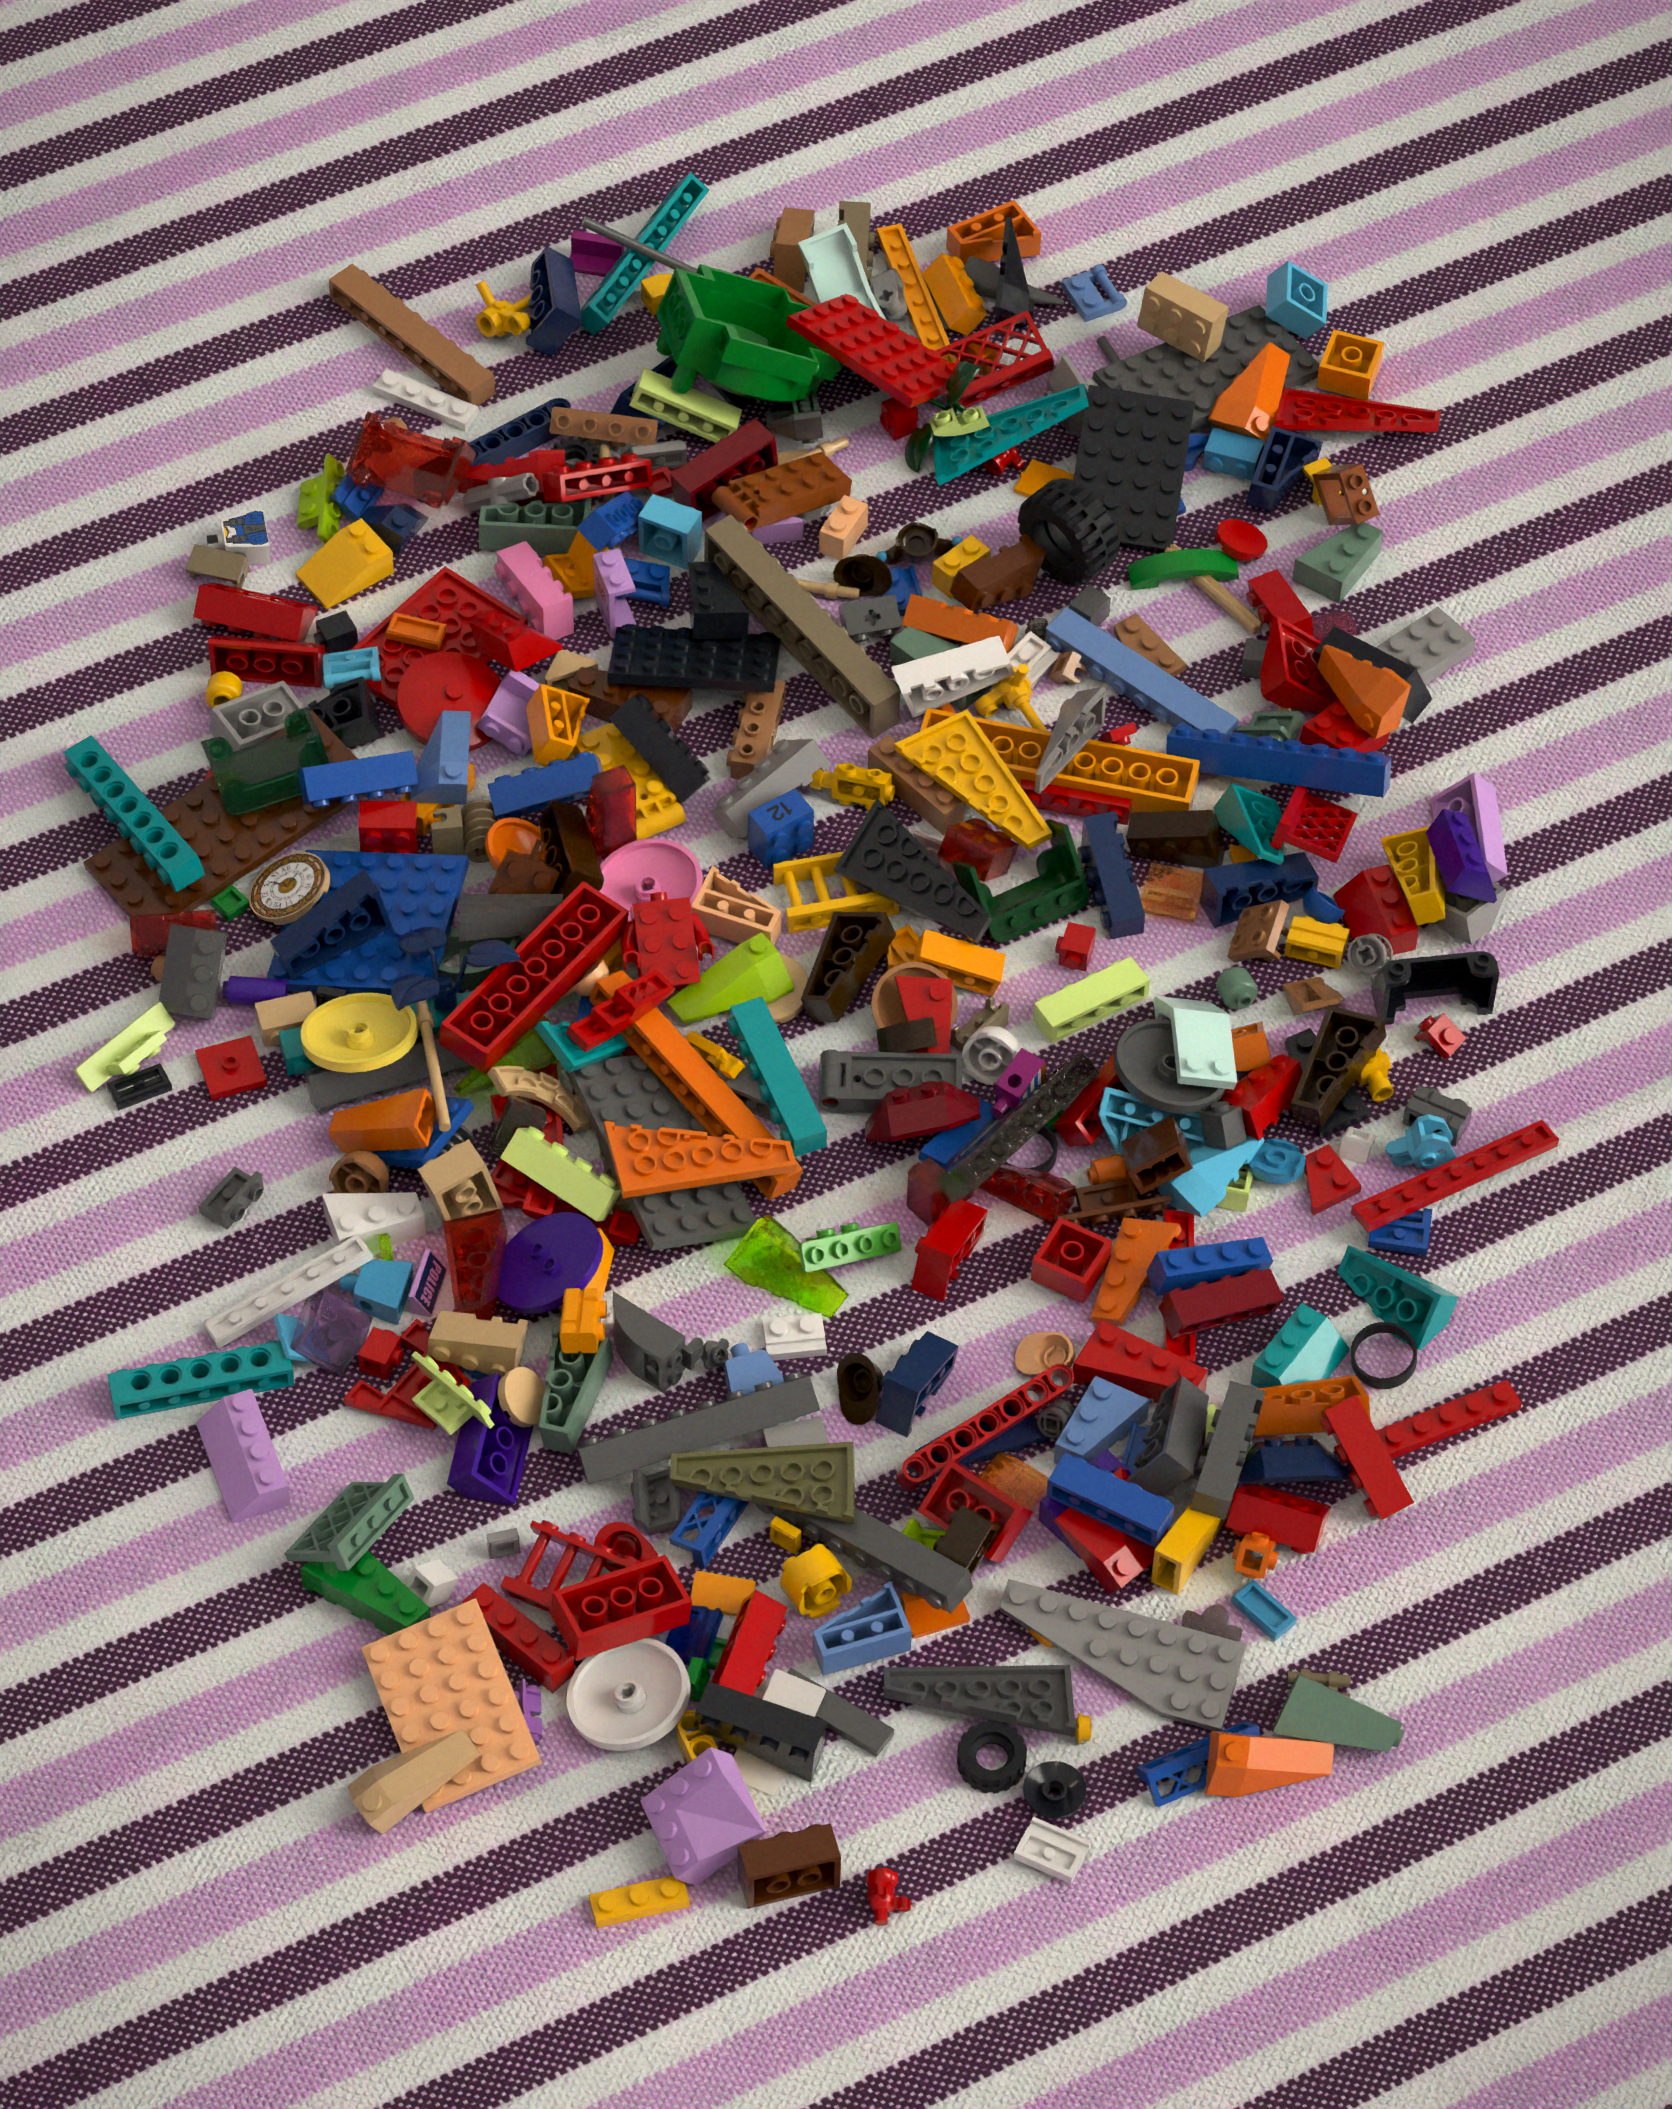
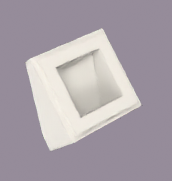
(1356, 1145)

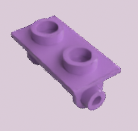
(530, 1703)

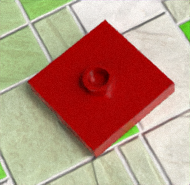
(231, 1067)

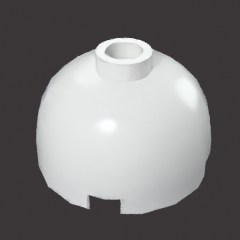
(989, 1053)

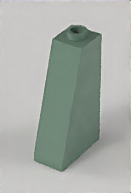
(916, 644)
(1331, 1717)

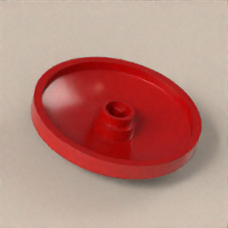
(445, 683)

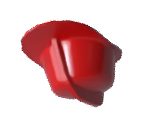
(625, 1541)

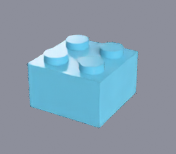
(1296, 300)
(670, 531)

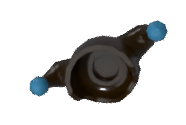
(917, 544)

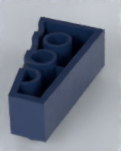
(1110, 876)
(332, 927)

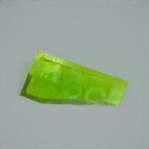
(528, 1052)
(771, 1261)

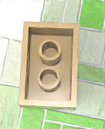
(1182, 316)
(459, 1183)

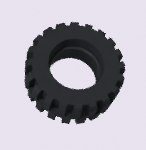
(1070, 530)

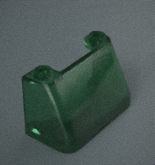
(266, 770)

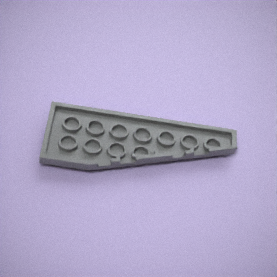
(1162, 1664)

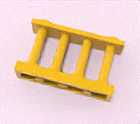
(819, 914)

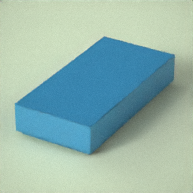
(1263, 1610)

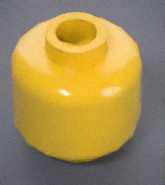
(223, 688)

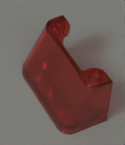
(409, 461)

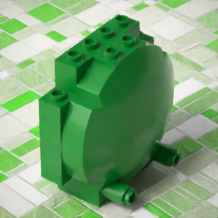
(738, 338)

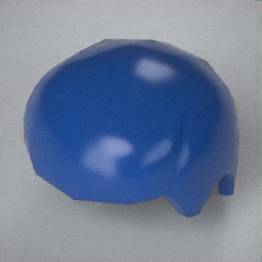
(1321, 907)

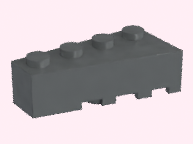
(1226, 1450)

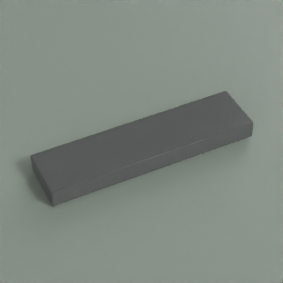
(851, 1721)

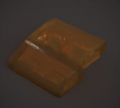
(1172, 892)
(1016, 1479)

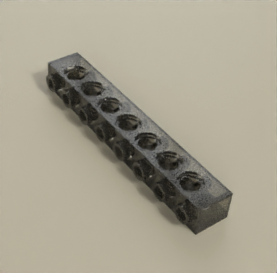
(1017, 1127)

